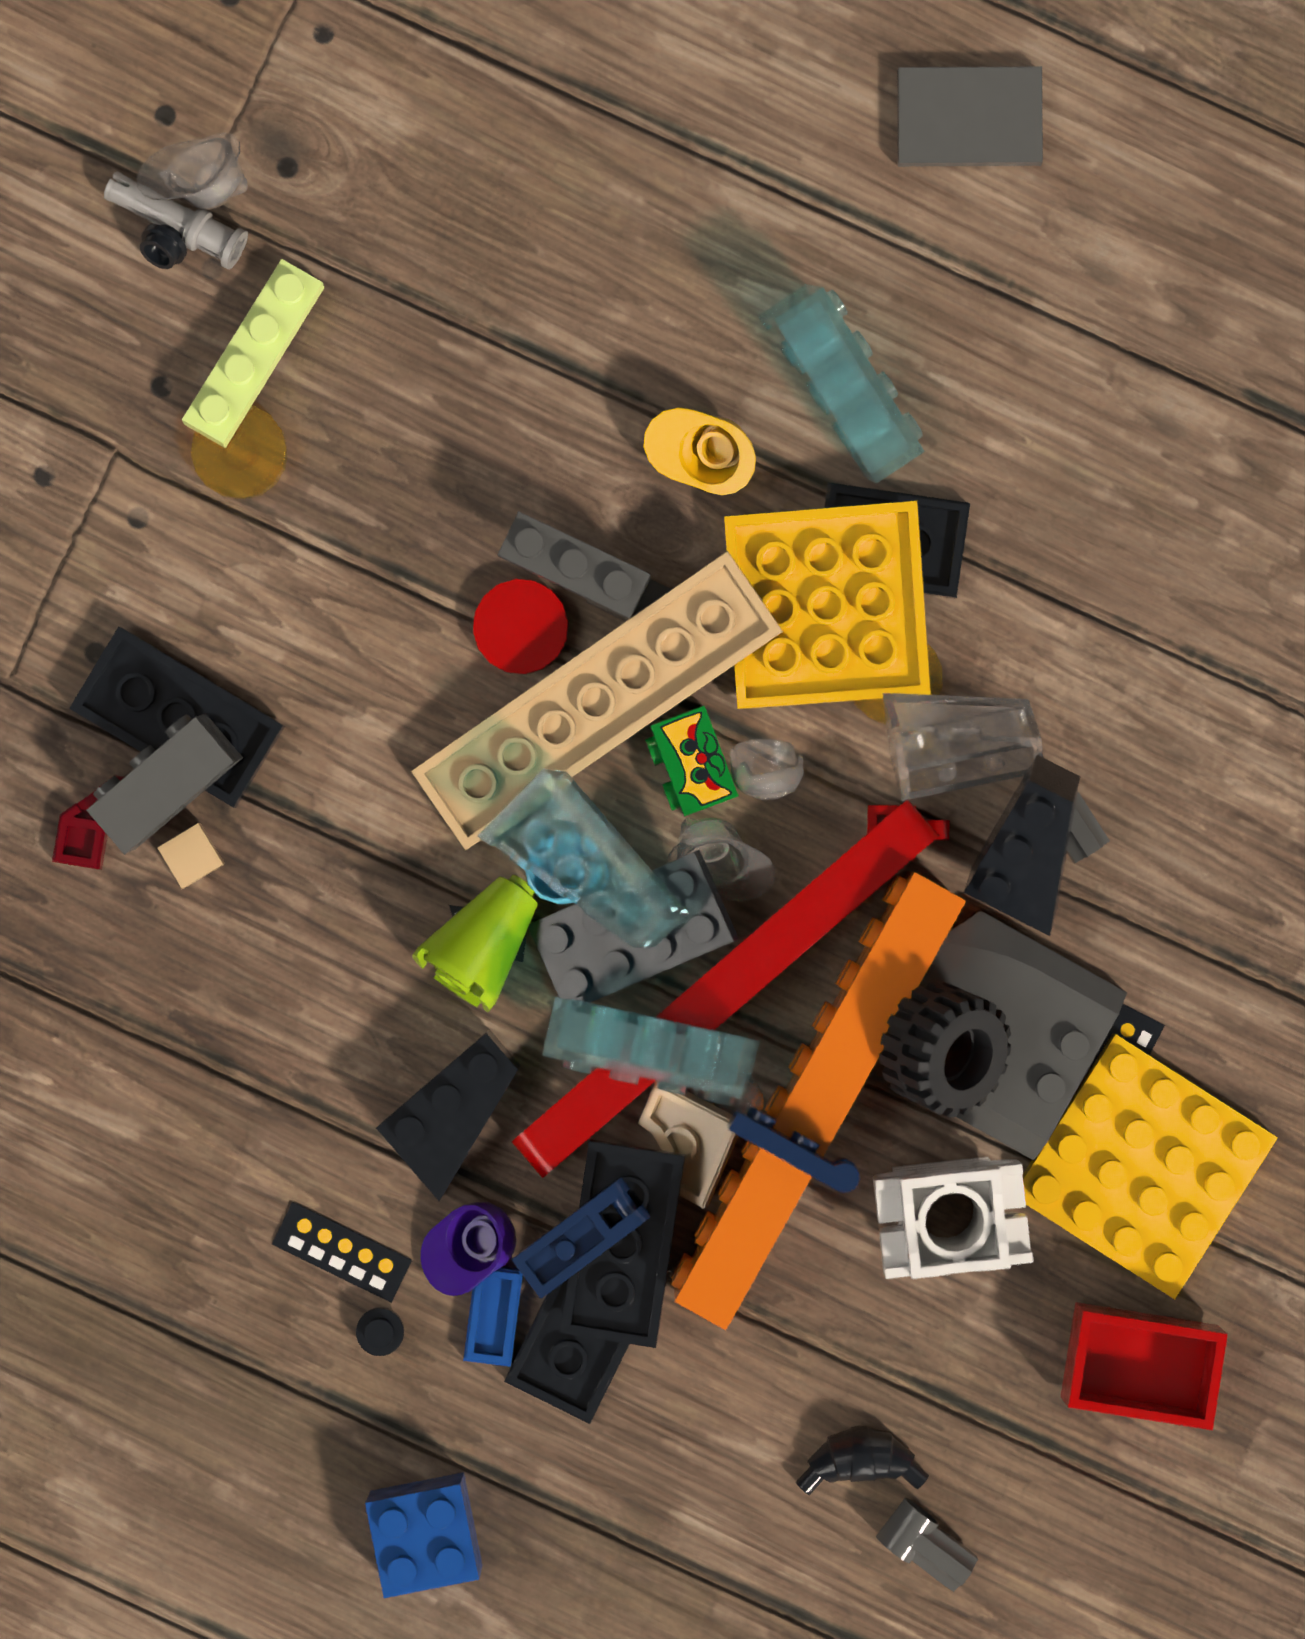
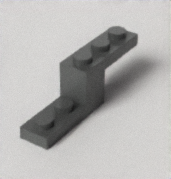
(580, 568)

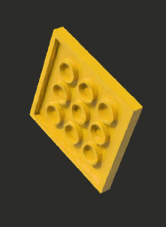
(846, 601)
(1145, 1166)

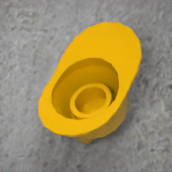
(700, 450)

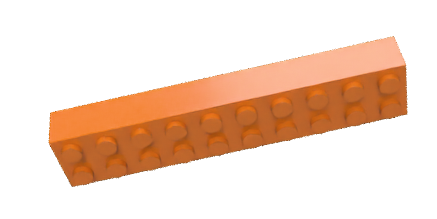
(817, 1097)

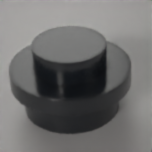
(162, 246)
(380, 1331)

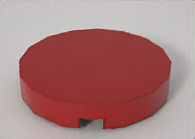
(520, 626)

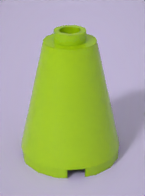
(481, 942)

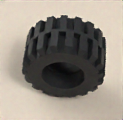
(945, 1049)

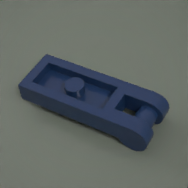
(796, 1150)
(579, 1239)

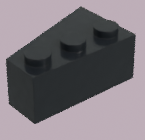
(1027, 849)
(449, 1112)

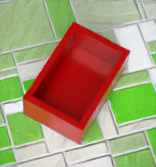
(1144, 1366)

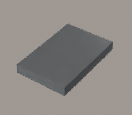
(969, 116)

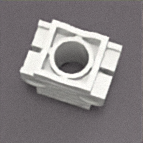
(988, 1243)

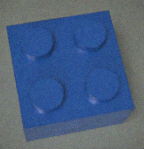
(423, 1535)

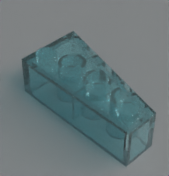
(845, 381)
(583, 857)
(650, 1048)

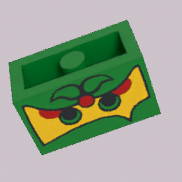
(692, 761)

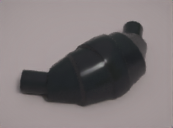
(861, 1456)

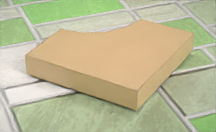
(695, 1129)

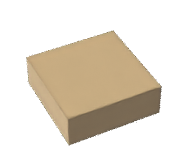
(191, 855)

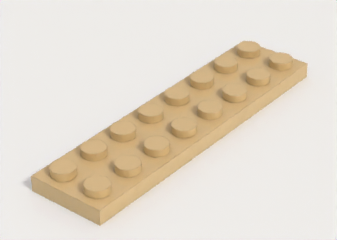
(600, 696)

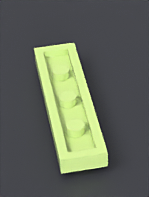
(253, 353)

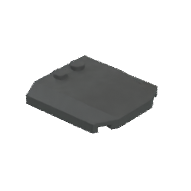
(1054, 1019)

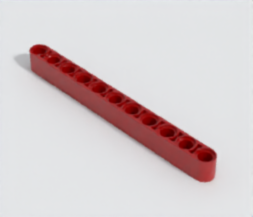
(738, 977)

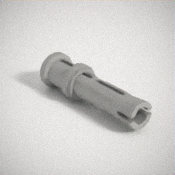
(196, 227)

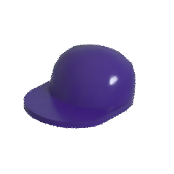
(467, 1247)

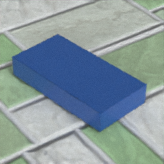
(494, 1318)

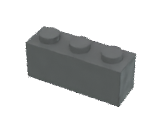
(163, 781)

